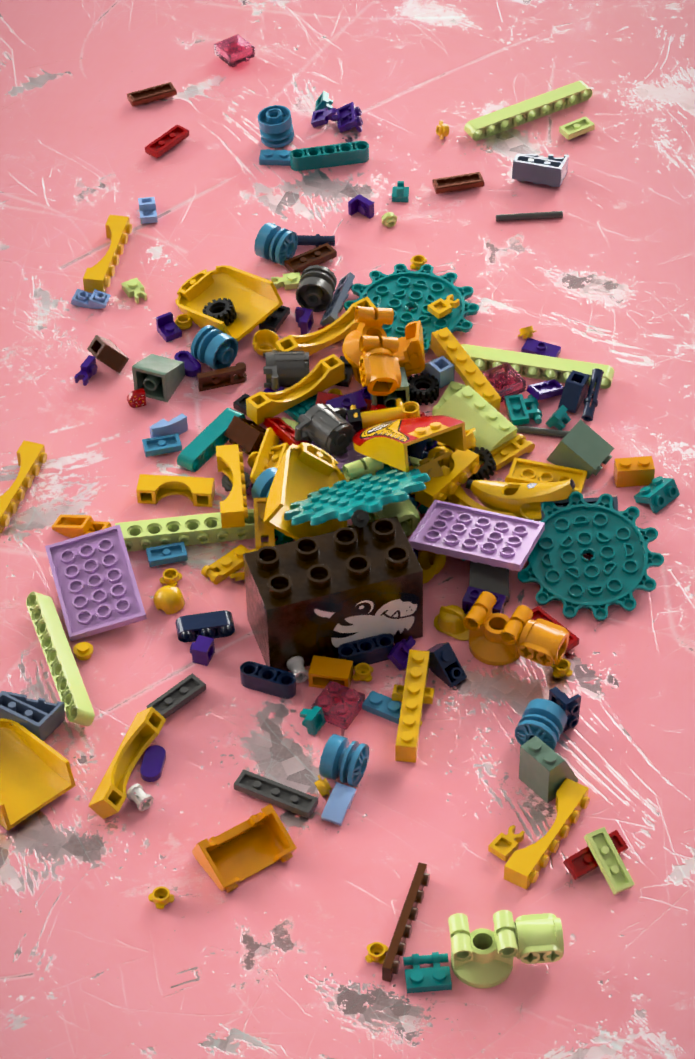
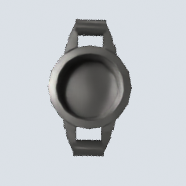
(285, 368)
(326, 428)

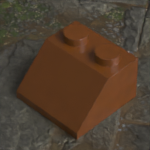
(246, 434)

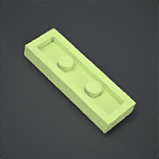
(609, 860)

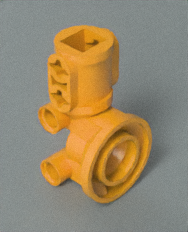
(373, 351)
(502, 639)

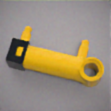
(361, 420)

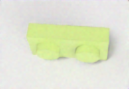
(576, 128)

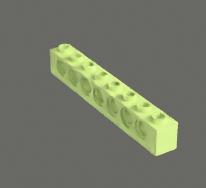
(186, 529)

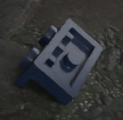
(569, 705)

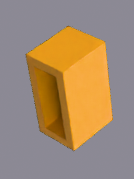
(633, 471)
(330, 669)

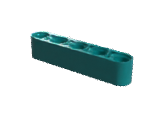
(329, 156)
(205, 444)

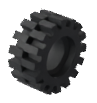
(221, 310)
(423, 381)
(489, 466)

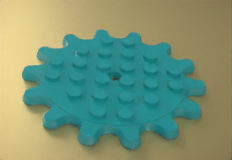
(416, 290)
(364, 494)
(617, 561)

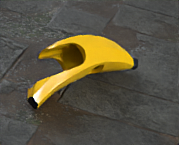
(519, 498)

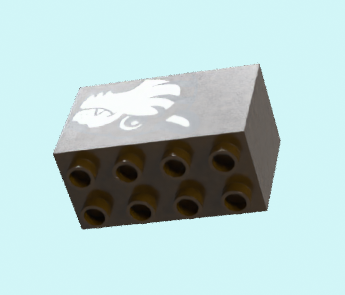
(333, 591)

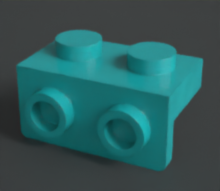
(658, 493)

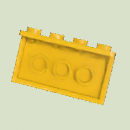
(538, 472)

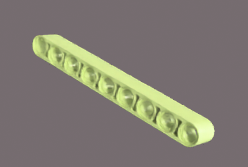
(528, 110)
(536, 365)
(60, 659)

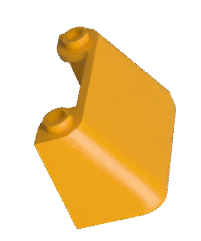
(410, 350)
(245, 849)

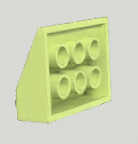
(490, 425)

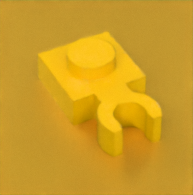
(443, 307)
(505, 845)

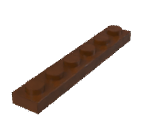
(404, 927)

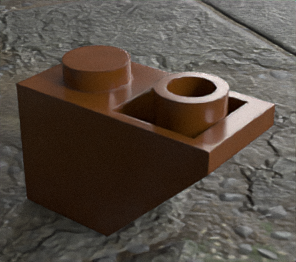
(108, 353)

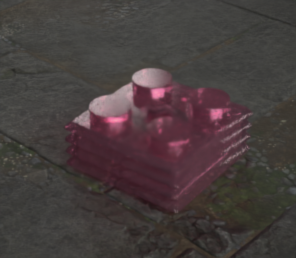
(234, 50)
(505, 380)
(339, 704)

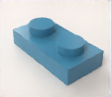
(274, 157)
(161, 445)
(166, 554)
(382, 706)

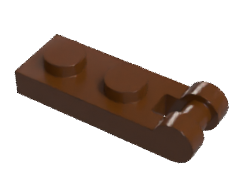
(222, 377)

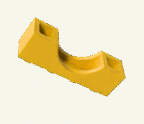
(462, 466)
(155, 487)

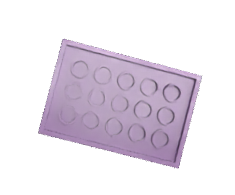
(477, 535)
(95, 583)

